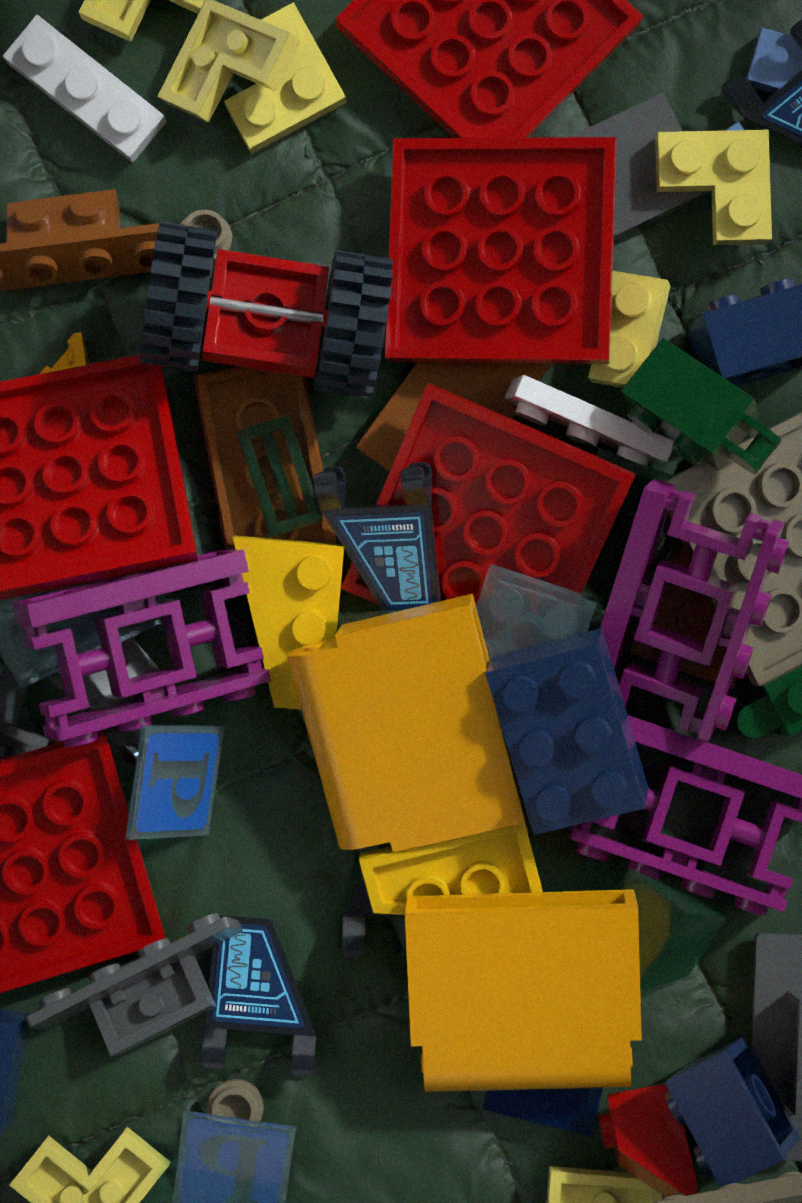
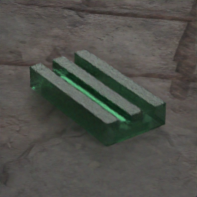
(294, 521)

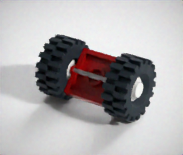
(266, 311)

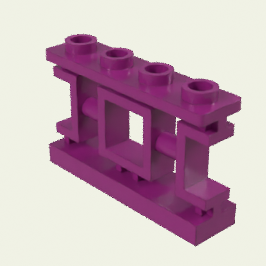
(642, 598)
(134, 603)
(679, 857)

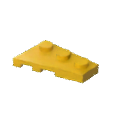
(291, 602)
(466, 865)

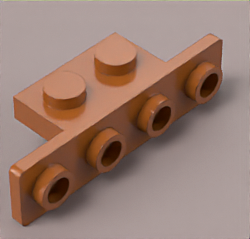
(72, 241)

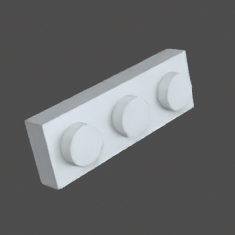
(84, 88)
(586, 422)

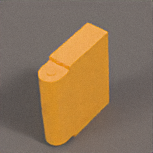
(407, 728)
(524, 989)

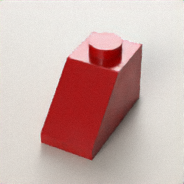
(649, 1140)

